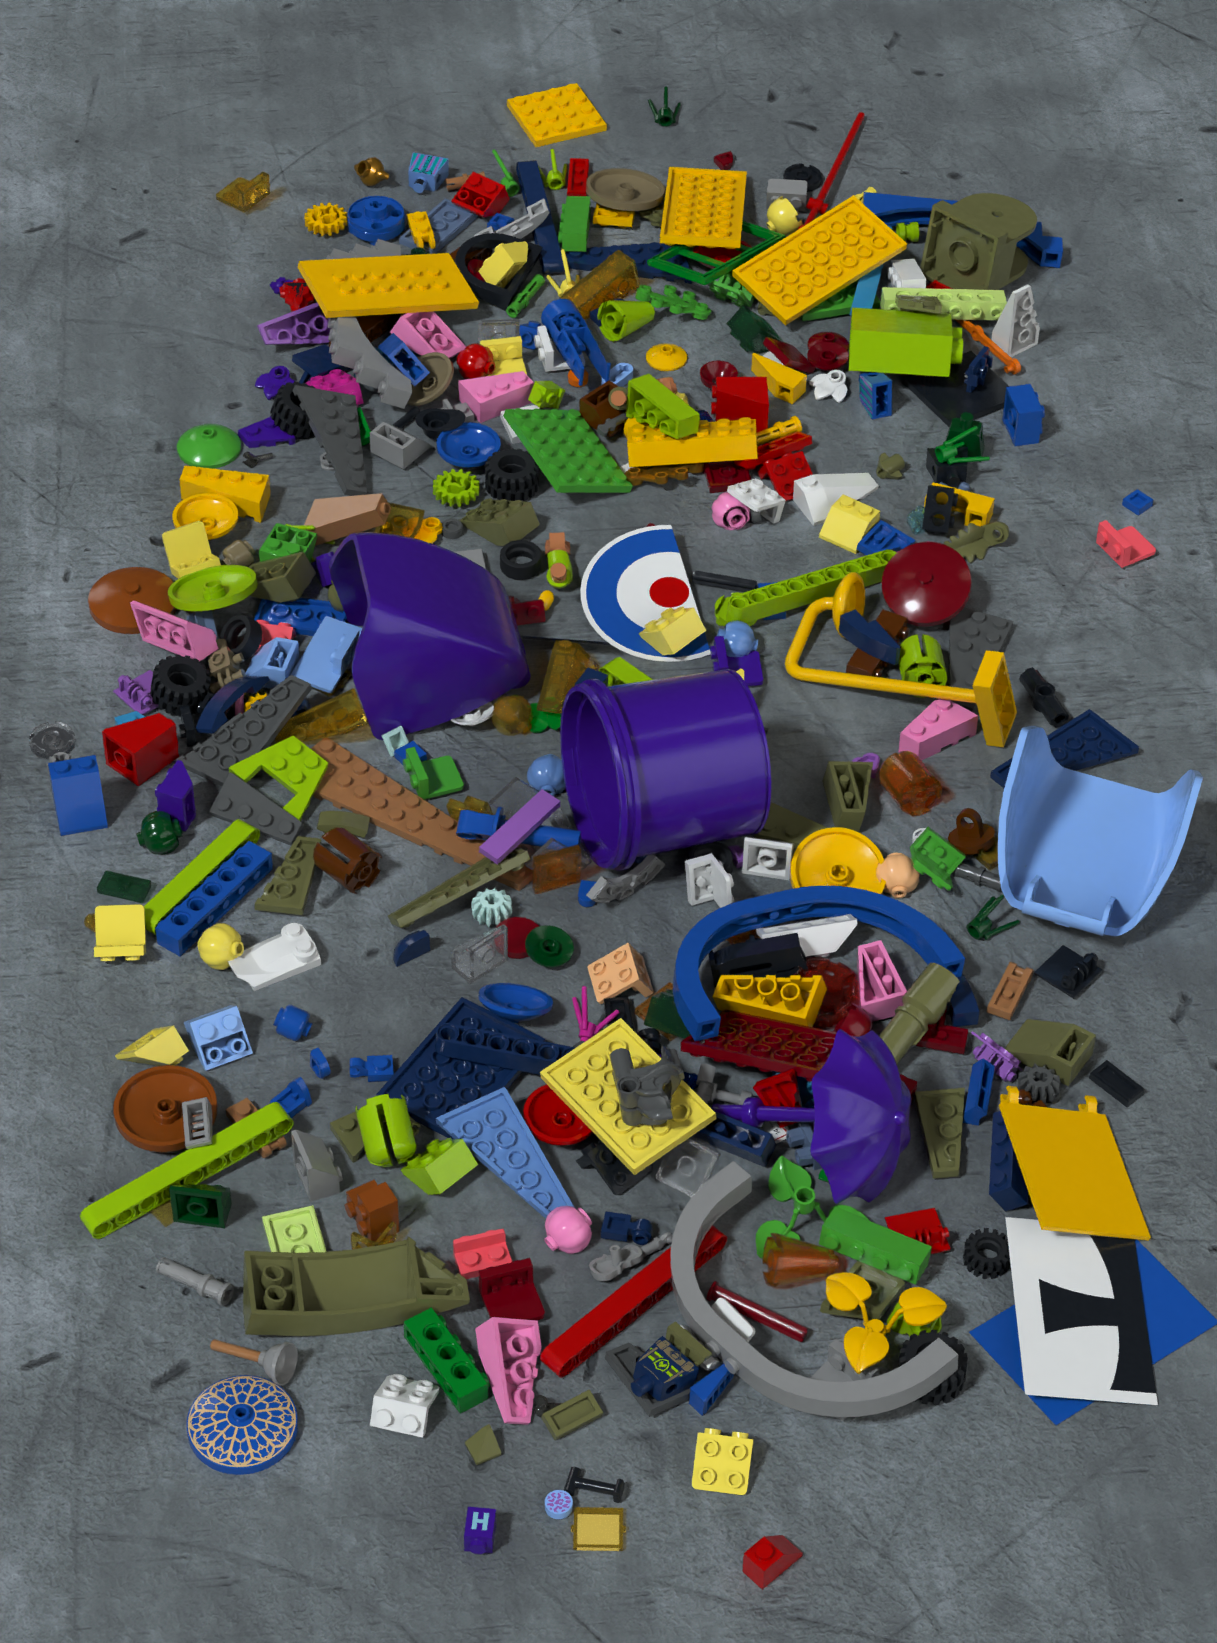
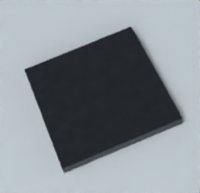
(949, 397)

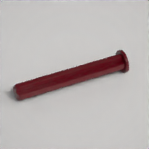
(758, 1313)

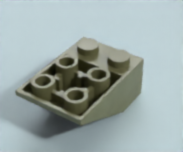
(501, 520)
(1054, 1044)

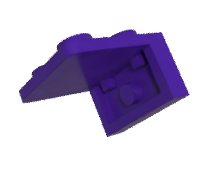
(749, 663)

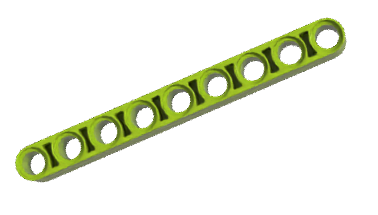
(804, 588)
(186, 1169)

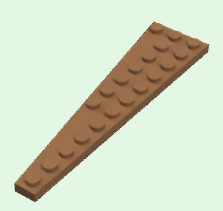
(368, 792)

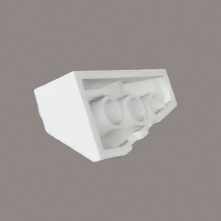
(1017, 324)

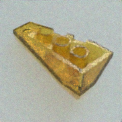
(565, 667)

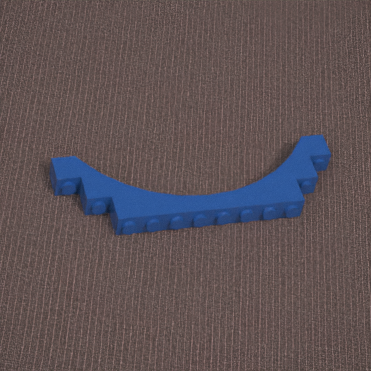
(896, 209)

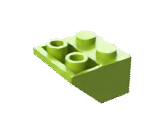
(439, 1165)

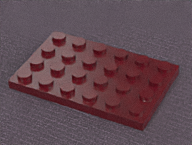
(765, 1044)

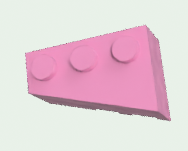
(495, 393)
(937, 727)

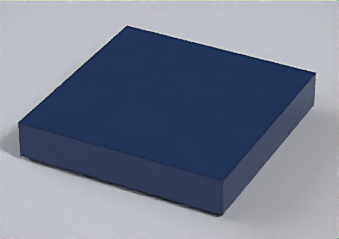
(317, 361)

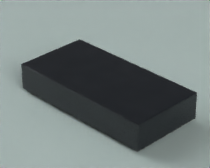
(1116, 1083)

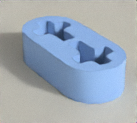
(620, 374)

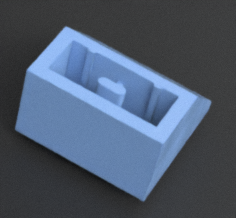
(275, 660)
(218, 1037)

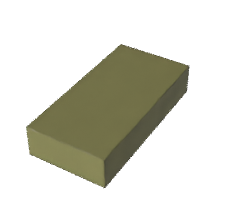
(572, 1414)

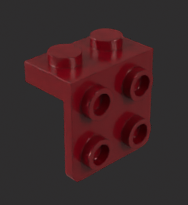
(510, 1291)

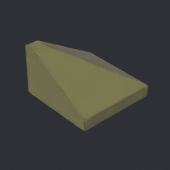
(483, 1445)

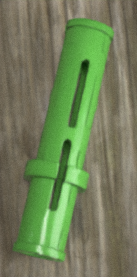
(516, 306)

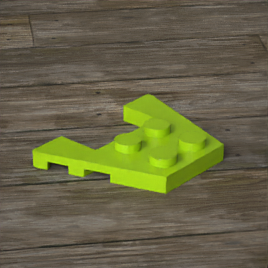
(292, 766)

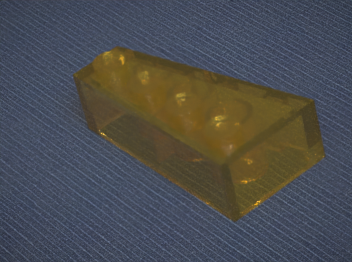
(605, 282)

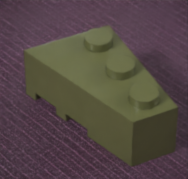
(847, 792)

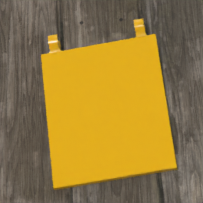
(1073, 1169)

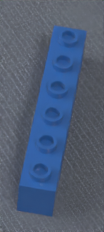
(214, 898)

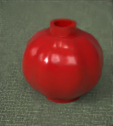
(475, 361)

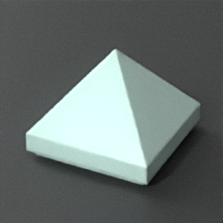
(395, 739)

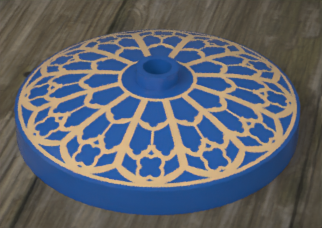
(242, 1425)

